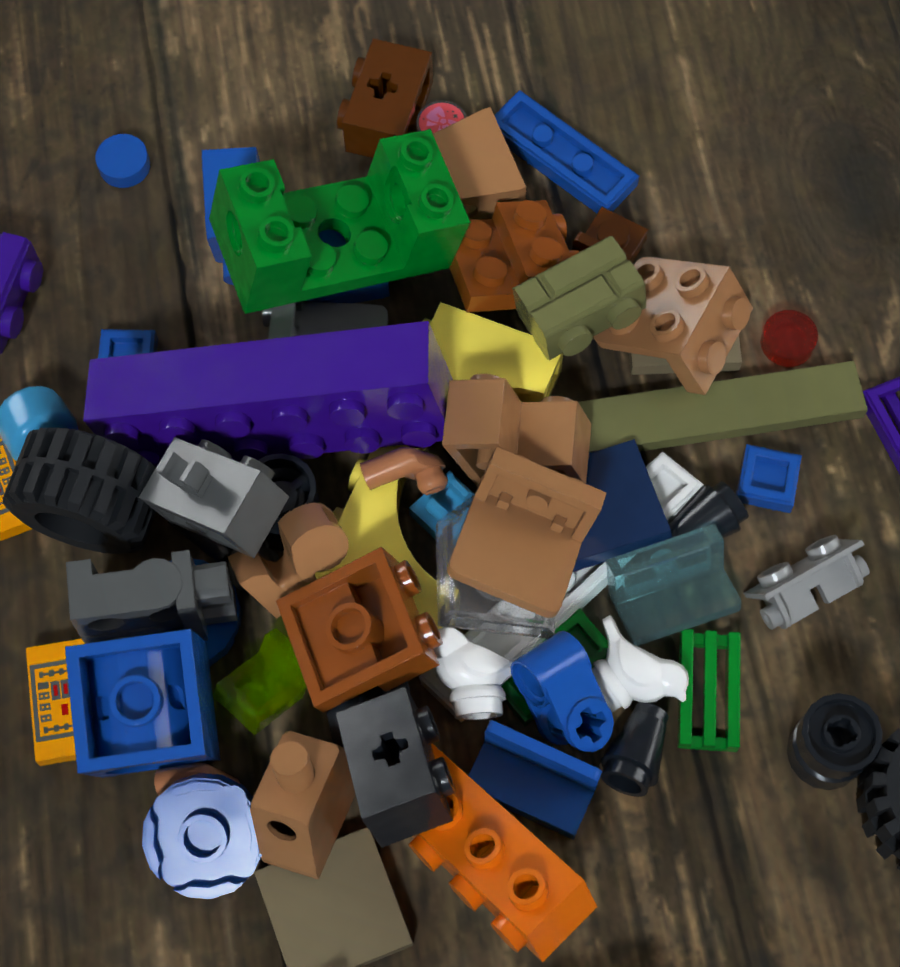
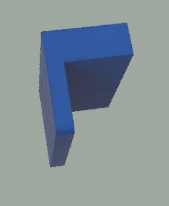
(535, 779)

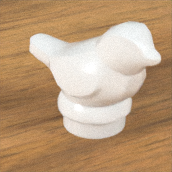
(635, 673)
(472, 675)

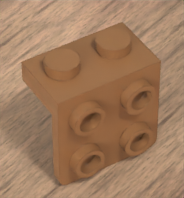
(688, 319)
(524, 533)

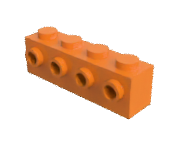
(504, 869)

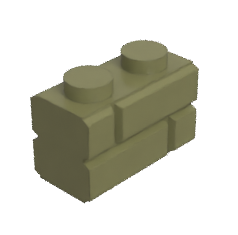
(581, 299)

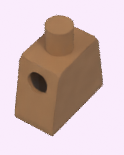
(480, 164)
(305, 792)

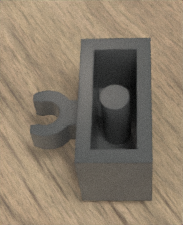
(215, 495)

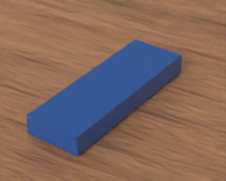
(564, 154)

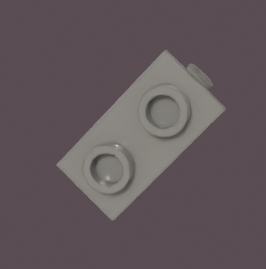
(788, 587)

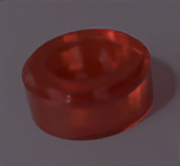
(789, 338)

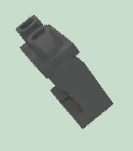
(149, 598)

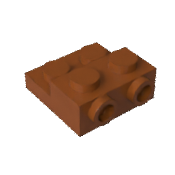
(506, 252)
(359, 629)

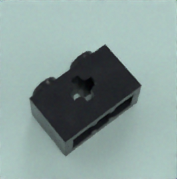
(394, 766)

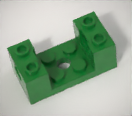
(394, 221)

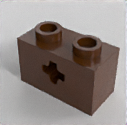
(386, 97)

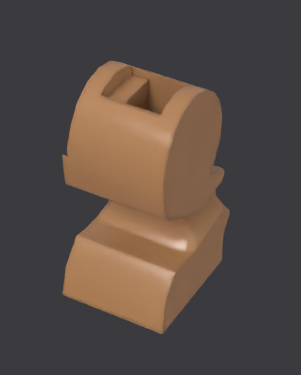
(310, 544)

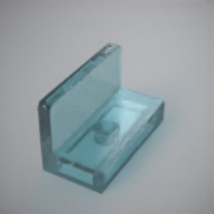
(672, 585)

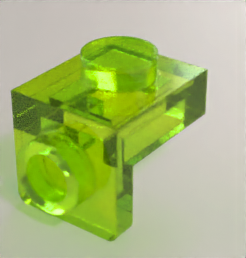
(263, 684)

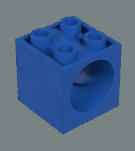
(141, 703)

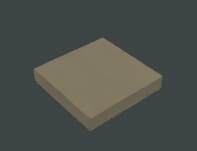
(343, 916)

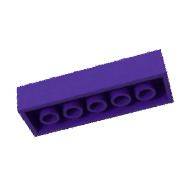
(277, 394)

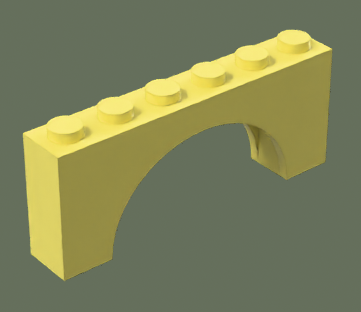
(469, 348)

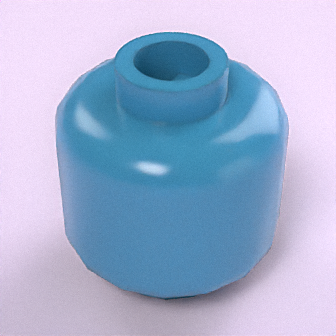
(28, 411)

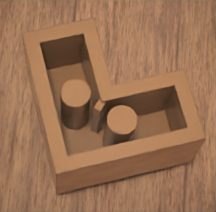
(490, 415)

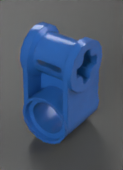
(564, 693)

